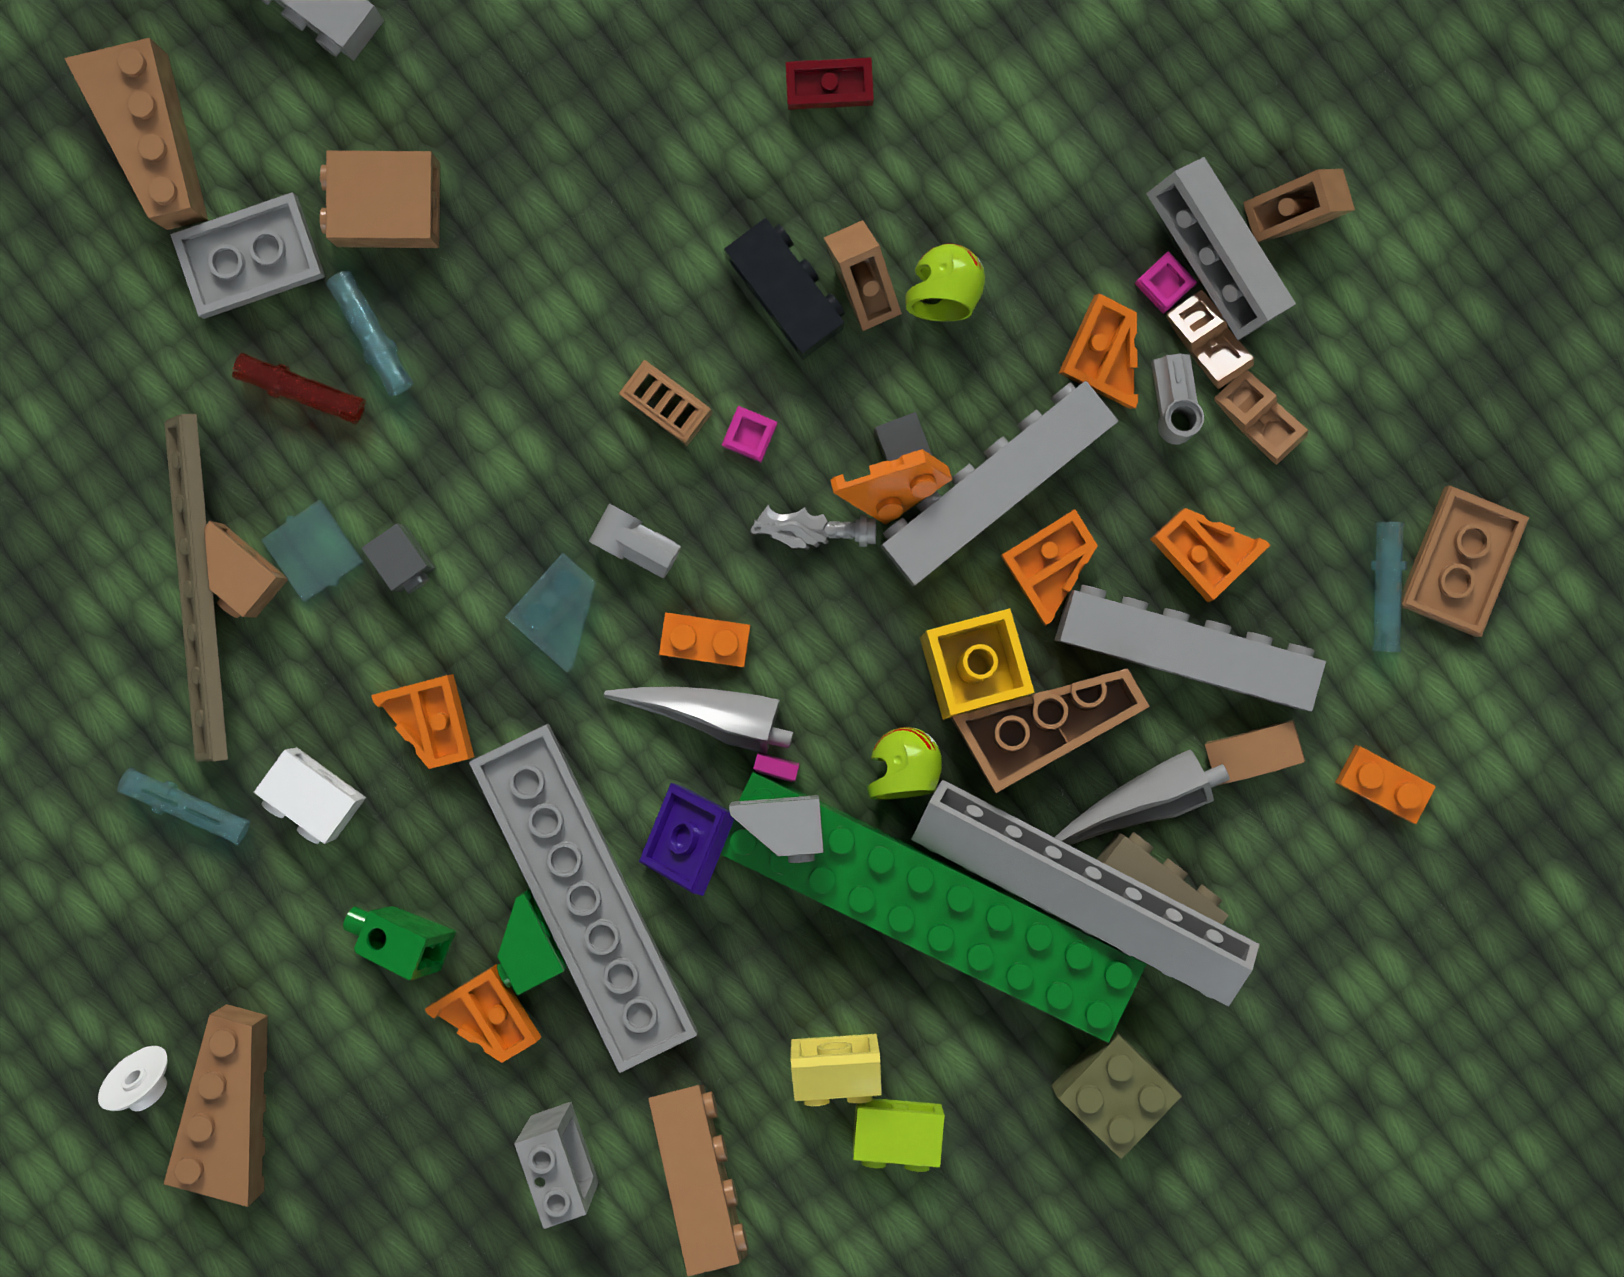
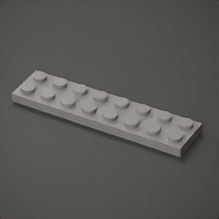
(584, 898)

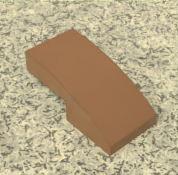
(1209, 339)
(1260, 417)
(1257, 751)

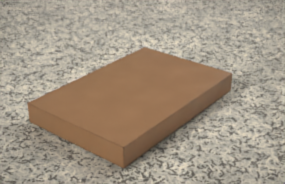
(1463, 561)

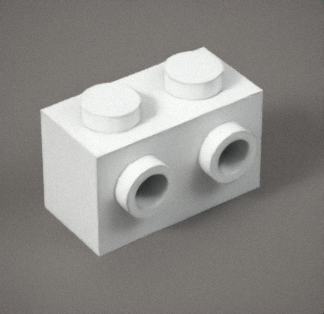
(308, 796)

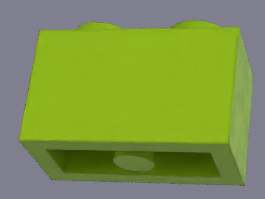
(898, 1134)

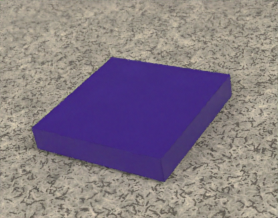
(687, 839)

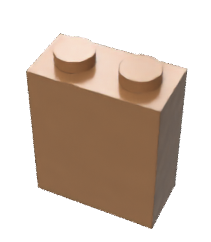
(381, 199)

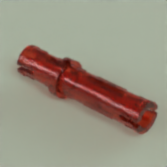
(282, 382)

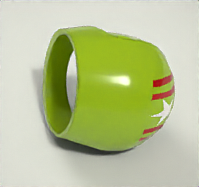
(950, 275)
(911, 762)

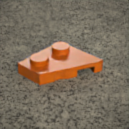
(1105, 351)
(894, 485)
(1207, 551)
(1050, 563)
(430, 719)
(488, 1015)

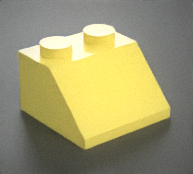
(836, 1069)

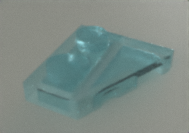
(556, 610)

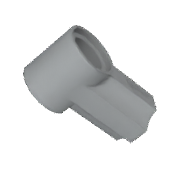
(1177, 394)
(628, 538)

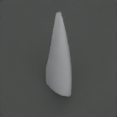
(725, 715)
(1155, 795)

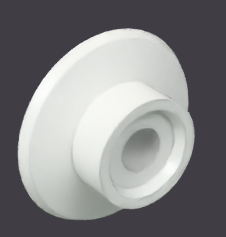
(135, 1081)

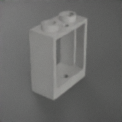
(556, 1151)

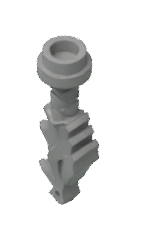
(803, 529)

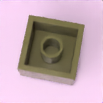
(1115, 1092)

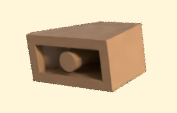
(1299, 204)
(863, 274)
(239, 573)

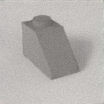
(784, 825)

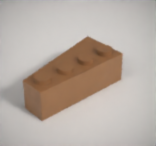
(143, 122)
(1038, 729)
(222, 1120)
(698, 1180)

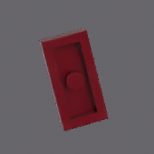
(829, 83)

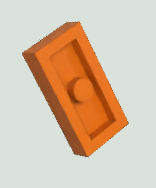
(704, 639)
(1385, 784)

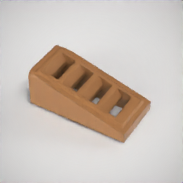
(693, 423)

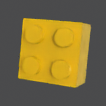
(976, 663)

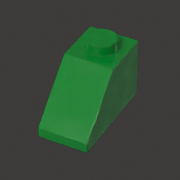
(528, 947)

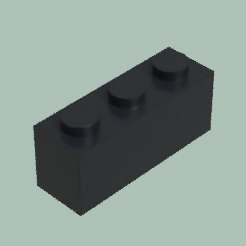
(785, 287)

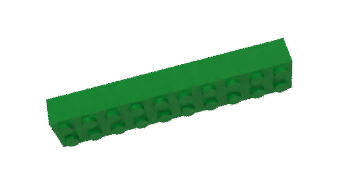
(949, 915)

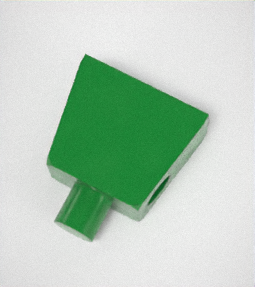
(399, 940)

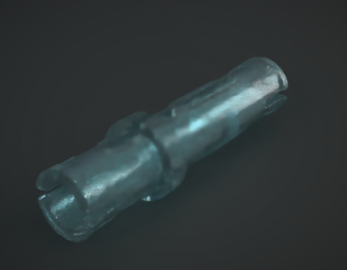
(378, 349)
(1388, 586)
(139, 787)

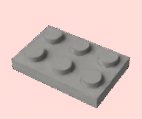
(247, 255)

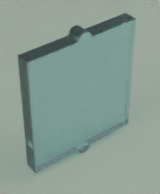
(312, 550)

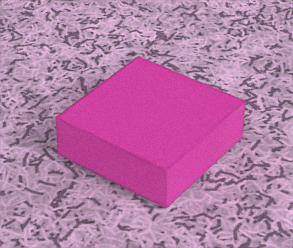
(1165, 282)
(749, 434)
(776, 767)

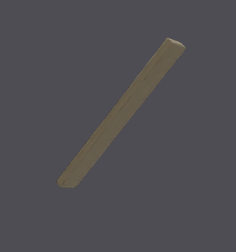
(195, 595)

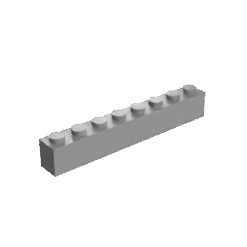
(1086, 893)

